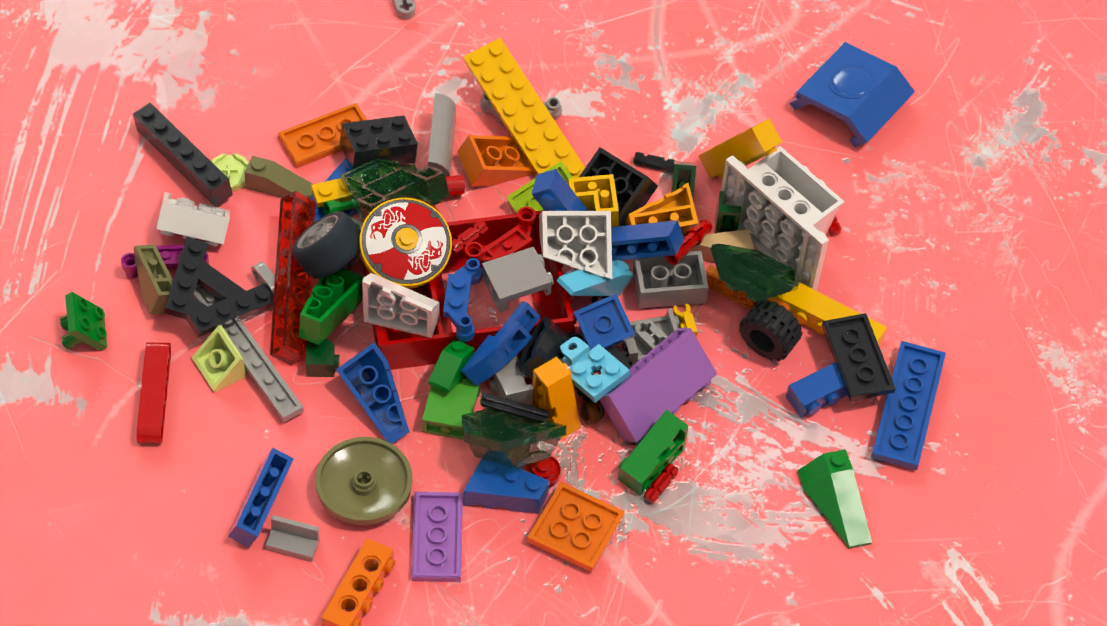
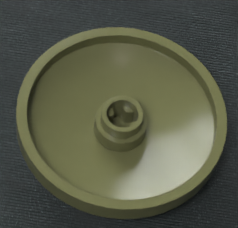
(364, 480)

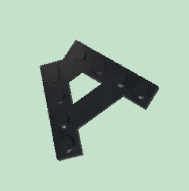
(234, 302)

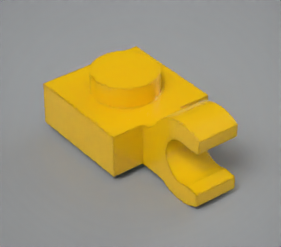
(686, 318)

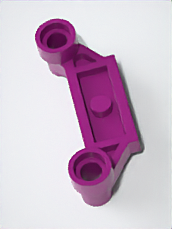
(169, 253)

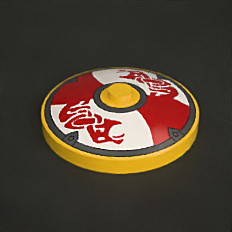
(405, 242)

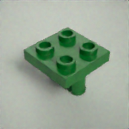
(84, 323)

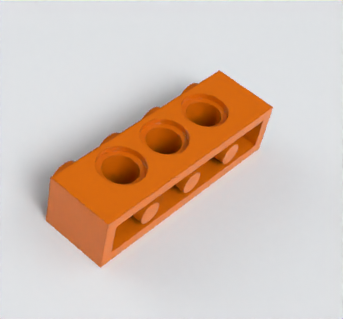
(370, 556)

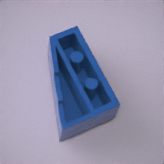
(505, 487)

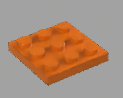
(576, 527)

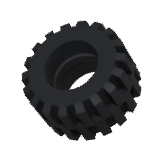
(770, 330)

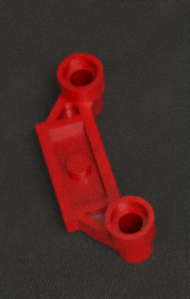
(513, 241)

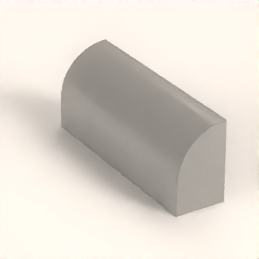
(442, 133)

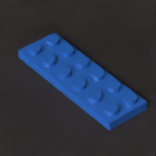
(910, 407)

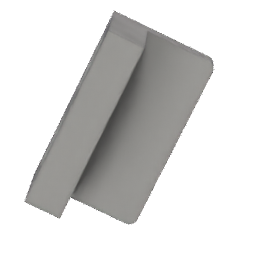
(293, 538)

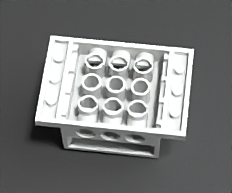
(783, 210)

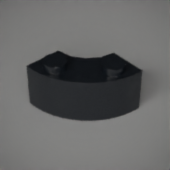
(542, 346)

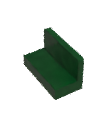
(726, 216)

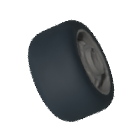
(327, 245)

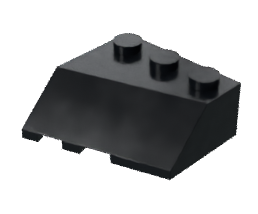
(631, 185)

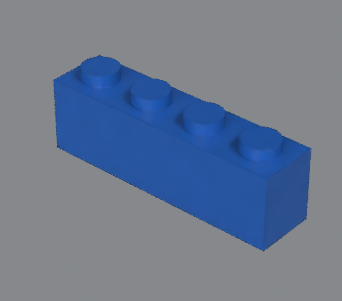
(555, 194)
(646, 240)
(816, 391)
(260, 497)

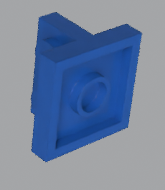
(604, 323)

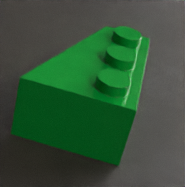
(656, 450)

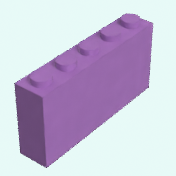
(658, 383)

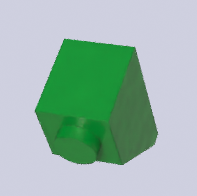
(448, 367)

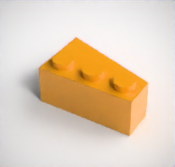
(671, 207)
(555, 393)

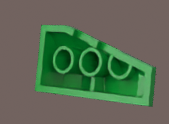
(834, 489)

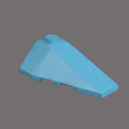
(583, 283)

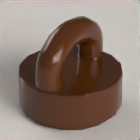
(592, 412)

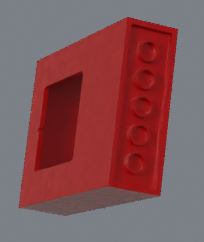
(413, 350)

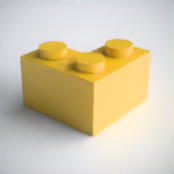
(597, 194)

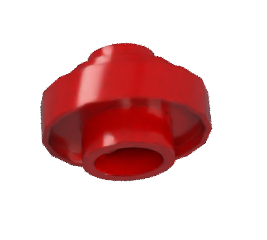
(547, 469)

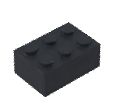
(378, 139)

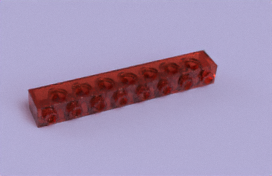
(291, 281)

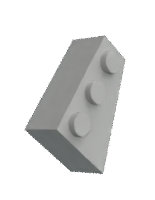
(510, 383)

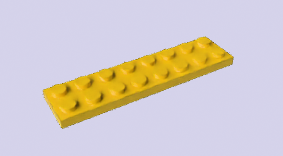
(521, 109)

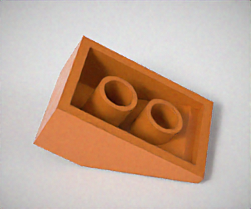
(493, 160)

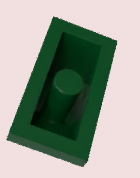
(683, 173)
(321, 359)

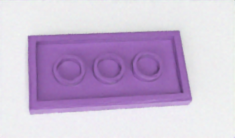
(437, 536)

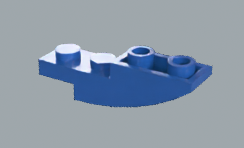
(503, 347)

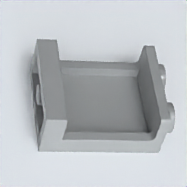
(516, 276)
(636, 349)

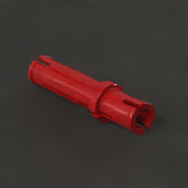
(693, 237)

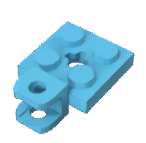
(584, 362)

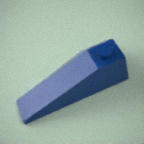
(374, 387)

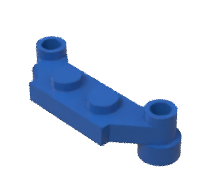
(458, 296)

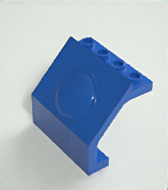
(856, 90)

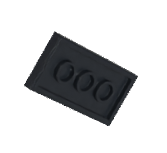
(858, 357)

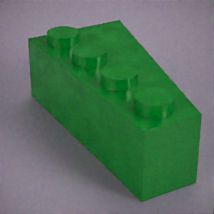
(330, 304)

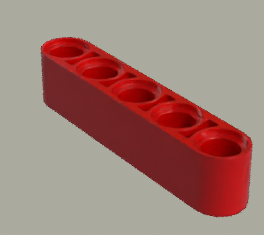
(153, 392)

